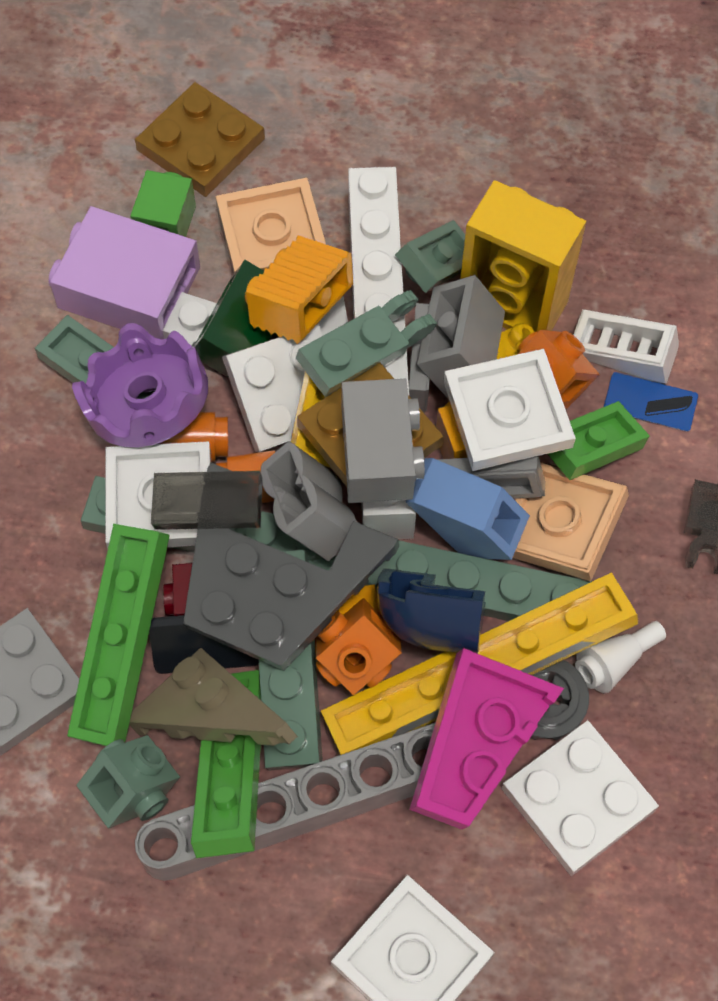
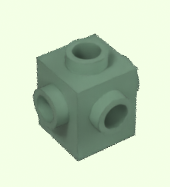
(128, 781)

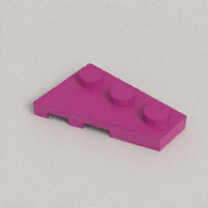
(476, 735)

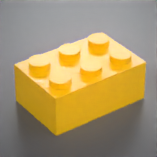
(523, 254)

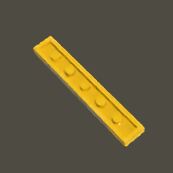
(523, 643)

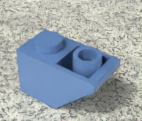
(469, 511)

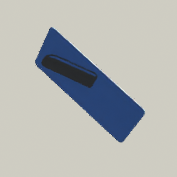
(653, 401)

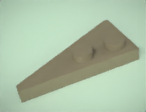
(208, 704)

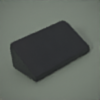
(175, 642)

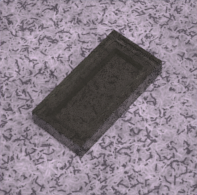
(207, 500)

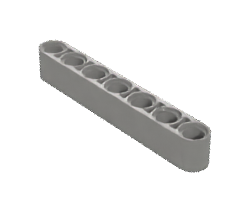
(292, 793)

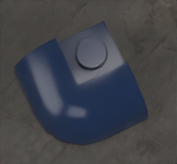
(430, 613)

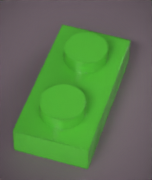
(600, 439)

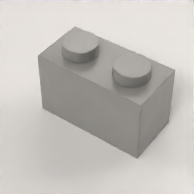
(465, 331)
(379, 440)

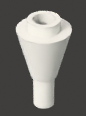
(611, 659)

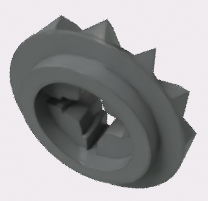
(573, 701)

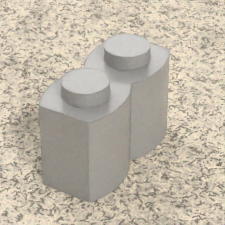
(307, 500)

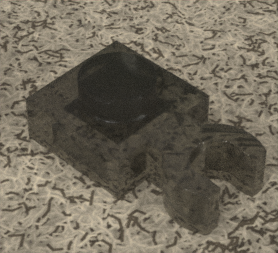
(702, 522)

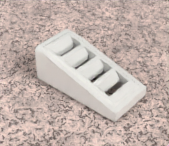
(637, 363)

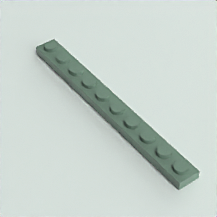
(508, 587)

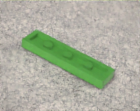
(118, 635)
(227, 790)

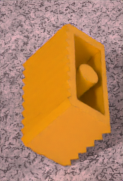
(298, 288)

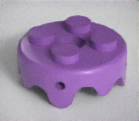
(138, 366)

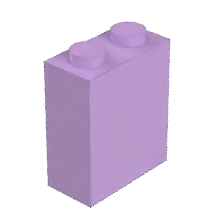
(123, 271)

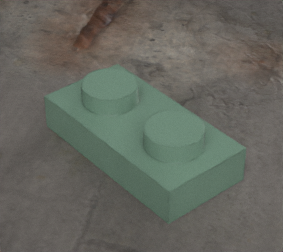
(434, 256)

